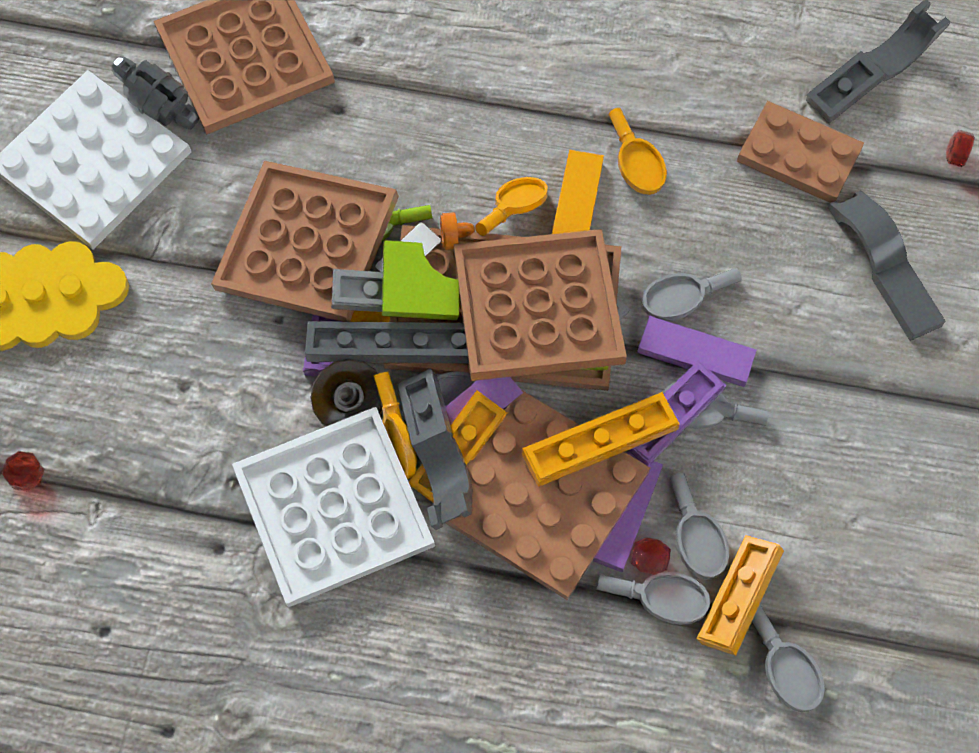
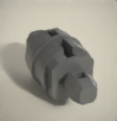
(155, 92)

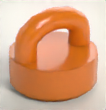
(452, 230)

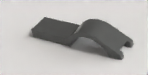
(870, 68)
(889, 265)
(436, 448)

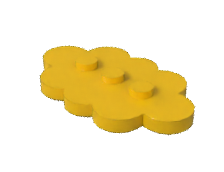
(55, 293)

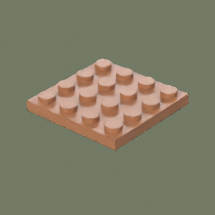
(242, 57)
(299, 231)
(538, 305)
(548, 528)

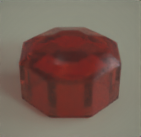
(959, 148)
(23, 471)
(650, 556)

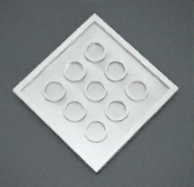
(91, 159)
(332, 506)

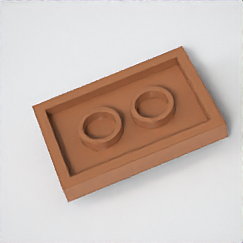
(800, 152)

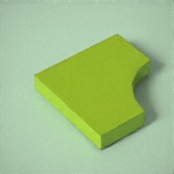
(413, 286)

